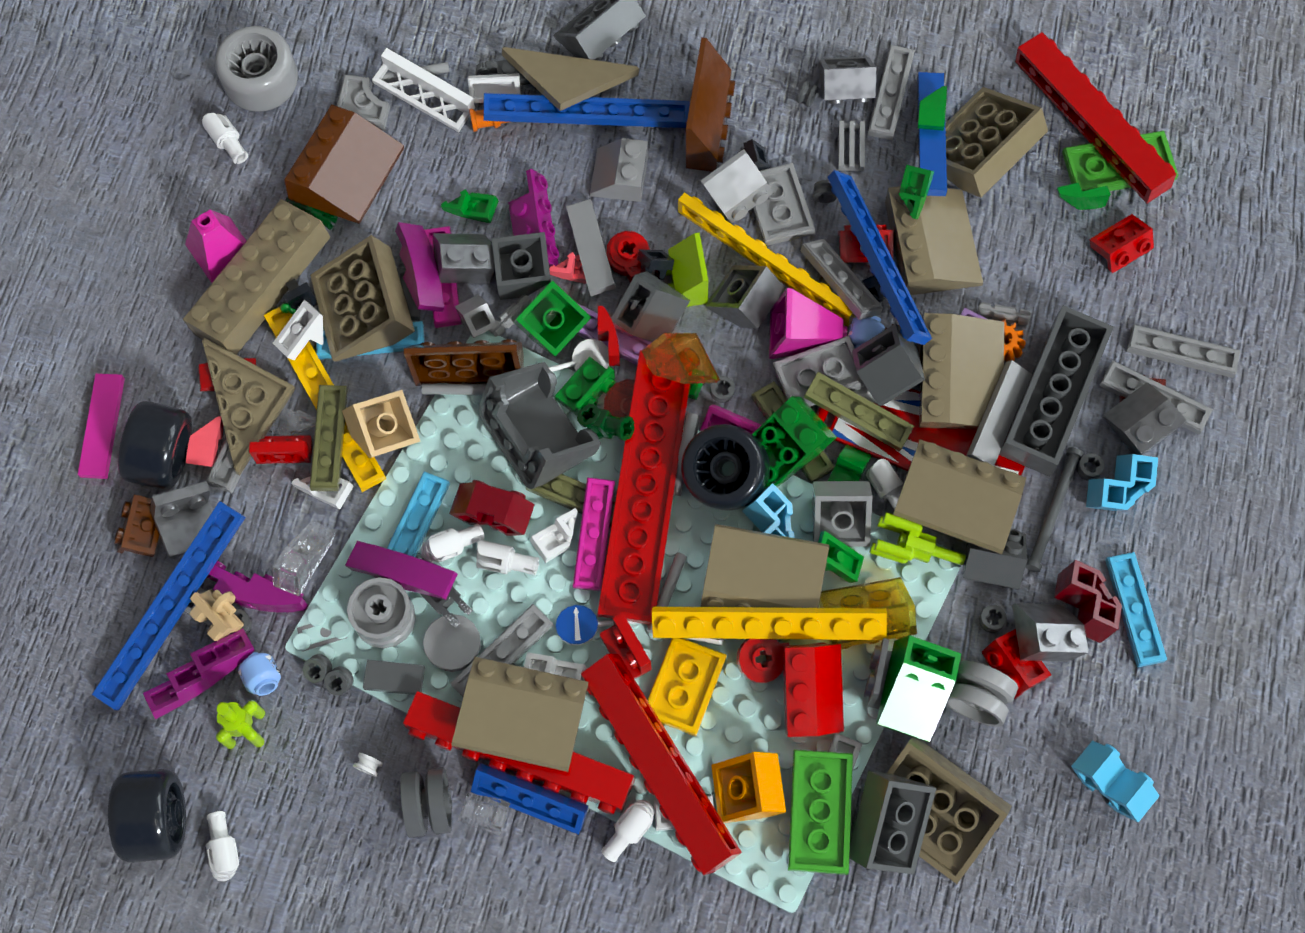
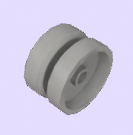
(366, 614)
(982, 693)

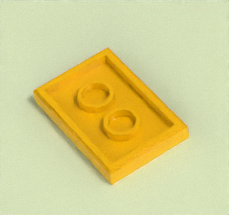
(685, 684)

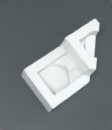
(333, 498)
(555, 538)

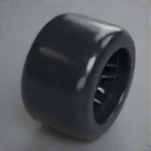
(154, 445)
(704, 462)
(147, 815)

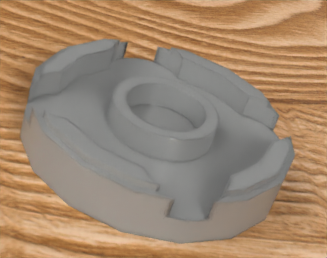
(452, 647)

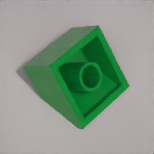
(552, 319)

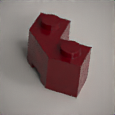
(492, 506)
(1085, 589)

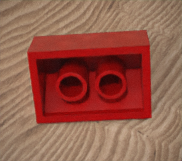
(813, 689)

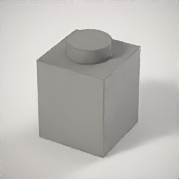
(476, 316)

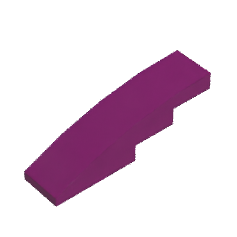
(421, 268)
(406, 570)
(195, 677)

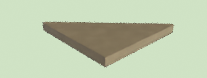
(567, 78)
(246, 399)

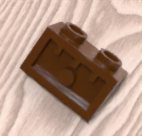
(139, 529)

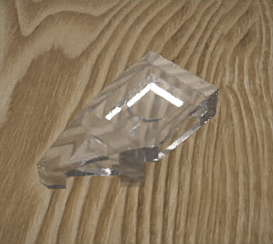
(292, 423)

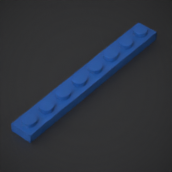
(589, 111)
(879, 258)
(168, 606)

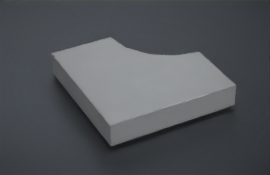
(358, 97)

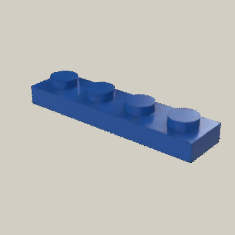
(530, 798)

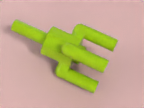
(911, 543)
(238, 722)

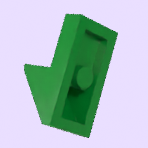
(850, 465)
(841, 558)

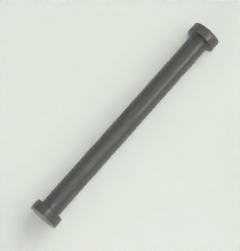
(1033, 564)

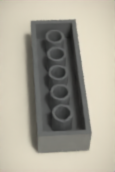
(1056, 391)

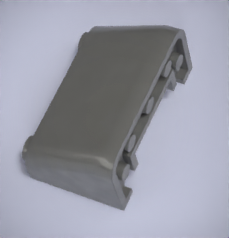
(532, 425)

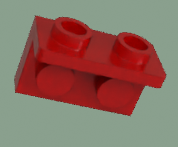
(1123, 242)
(850, 247)
(282, 449)
(622, 640)
(1005, 657)

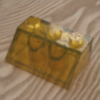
(879, 594)

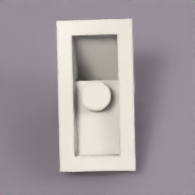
(303, 326)

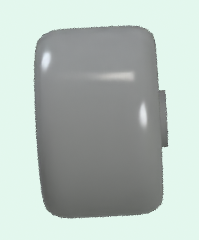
(256, 68)

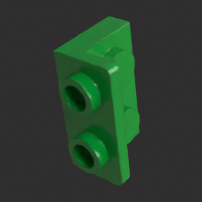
(586, 386)

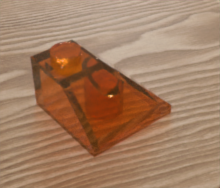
(680, 359)

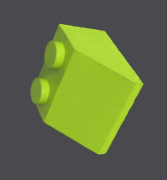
(689, 270)

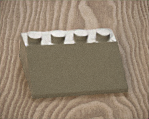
(989, 139)
(937, 247)
(362, 300)
(959, 370)
(960, 496)
(763, 570)
(520, 714)
(962, 810)

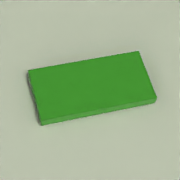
(1093, 171)
(820, 812)

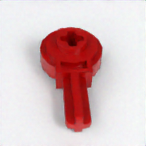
(623, 262)
(768, 669)

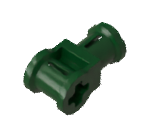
(605, 424)

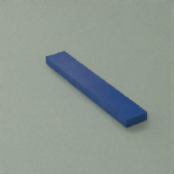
(932, 142)

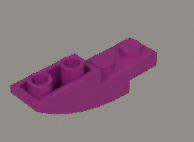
(258, 593)

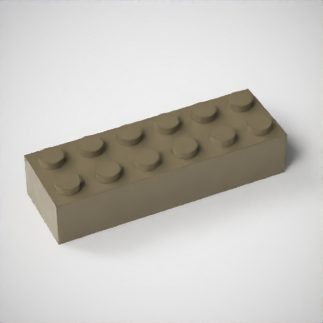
(257, 277)

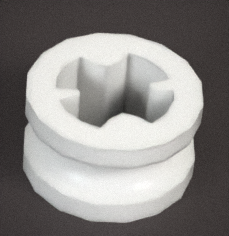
(367, 764)

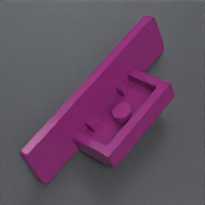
(533, 214)

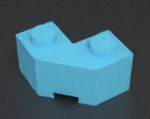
(1132, 479)
(771, 512)
(1103, 770)

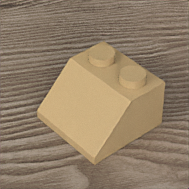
(381, 424)

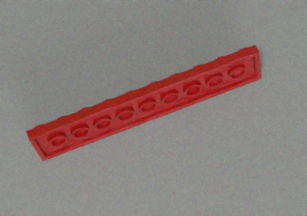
(644, 498)

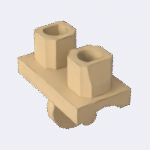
(219, 610)

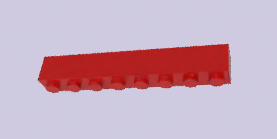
(1095, 117)
(660, 764)
(584, 780)

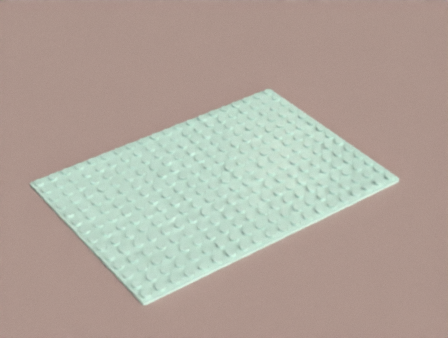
(741, 712)

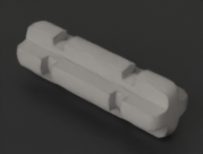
(1002, 312)
(508, 317)

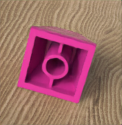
(213, 242)
(801, 325)

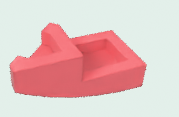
(569, 269)
(204, 443)

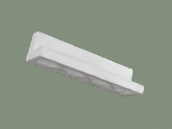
(430, 83)

